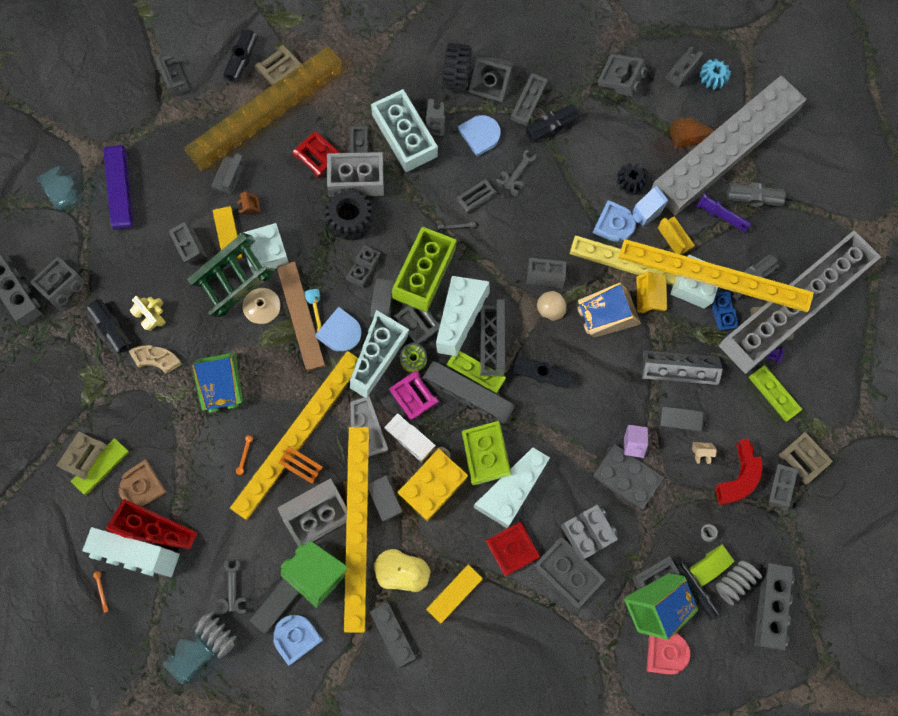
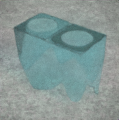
(59, 188)
(188, 659)

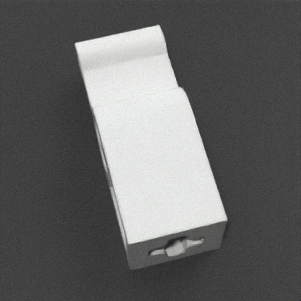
(410, 438)

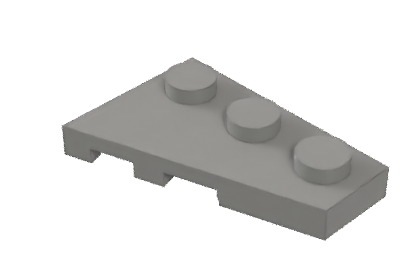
(364, 416)

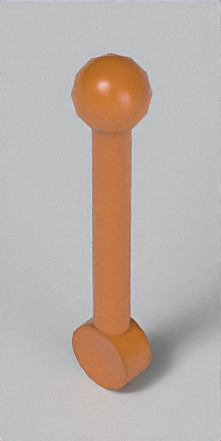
(240, 471)
(97, 575)

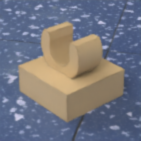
(704, 449)

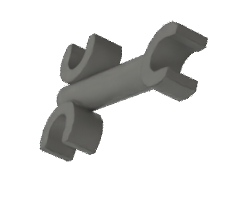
(511, 183)
(232, 604)

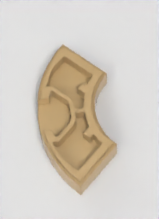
(155, 356)

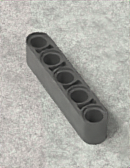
(468, 392)

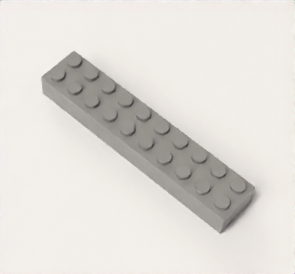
(729, 144)
(776, 322)

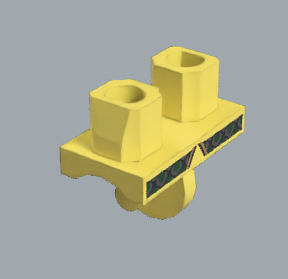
(150, 309)

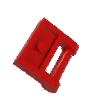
(319, 148)

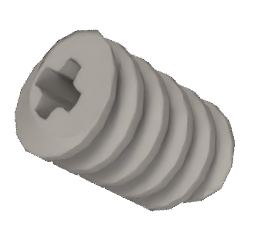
(736, 581)
(214, 634)

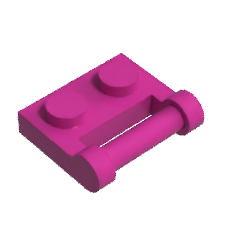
(408, 398)

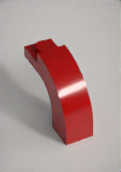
(748, 478)

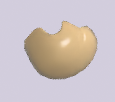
(551, 305)

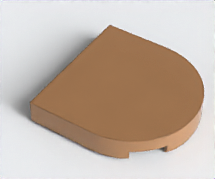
(141, 485)

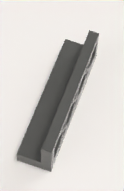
(500, 339)
(681, 369)

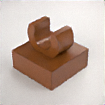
(250, 203)

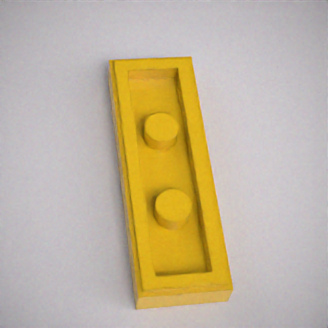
(225, 226)
(454, 594)

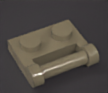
(279, 69)
(77, 454)
(810, 454)

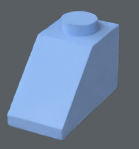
(649, 207)

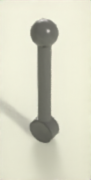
(472, 224)

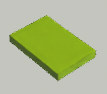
(486, 453)

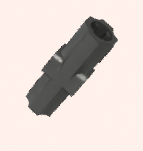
(755, 194)
(761, 269)

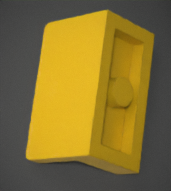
(675, 236)
(651, 292)

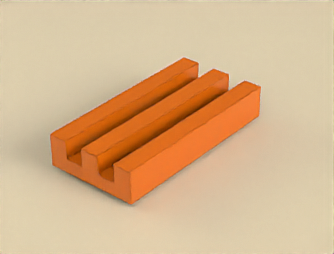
(314, 473)

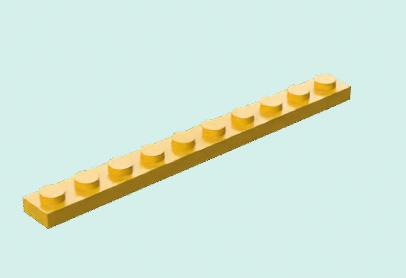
(716, 275)
(295, 436)
(356, 529)

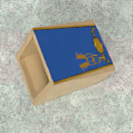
(608, 311)

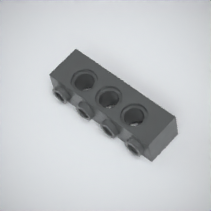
(30, 307)
(766, 615)

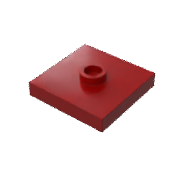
(512, 549)

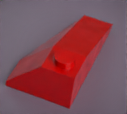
(144, 525)

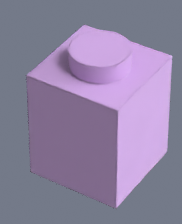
(635, 441)

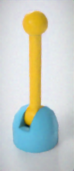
(313, 297)

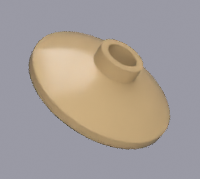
(264, 313)

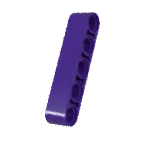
(118, 187)

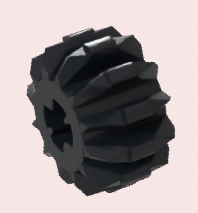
(632, 178)

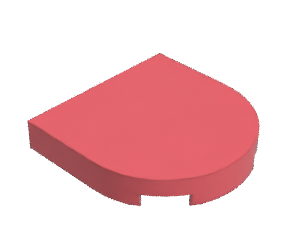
(667, 655)

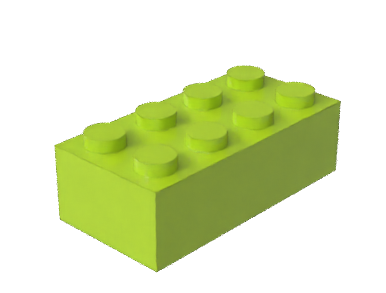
(424, 269)

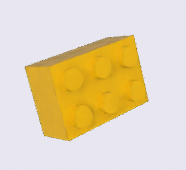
(432, 485)

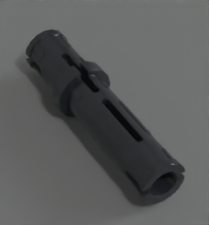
(703, 599)

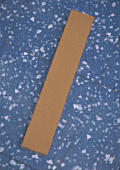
(300, 316)

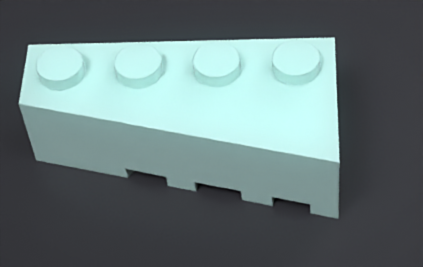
(460, 310)
(379, 349)
(509, 492)
(130, 552)

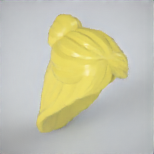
(401, 571)

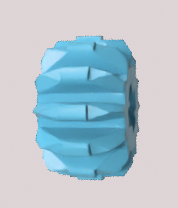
(715, 74)

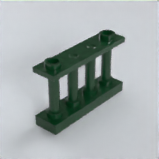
(215, 267)

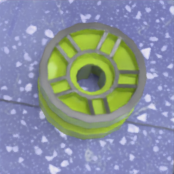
(409, 351)

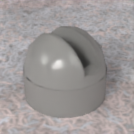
(712, 531)

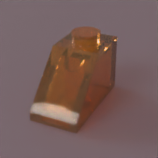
(688, 132)

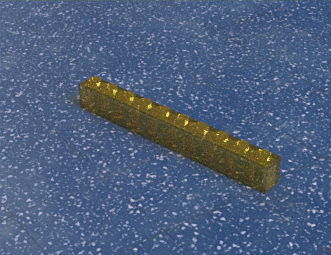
(263, 109)

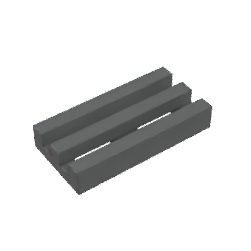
(492, 193)

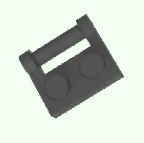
(417, 330)

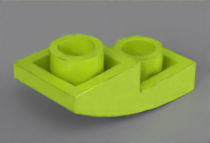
(713, 565)

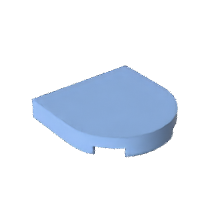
(480, 133)
(615, 223)
(340, 331)
(295, 637)

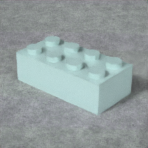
(404, 130)

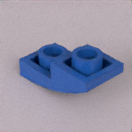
(723, 311)

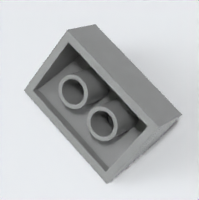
(355, 172)
(314, 513)

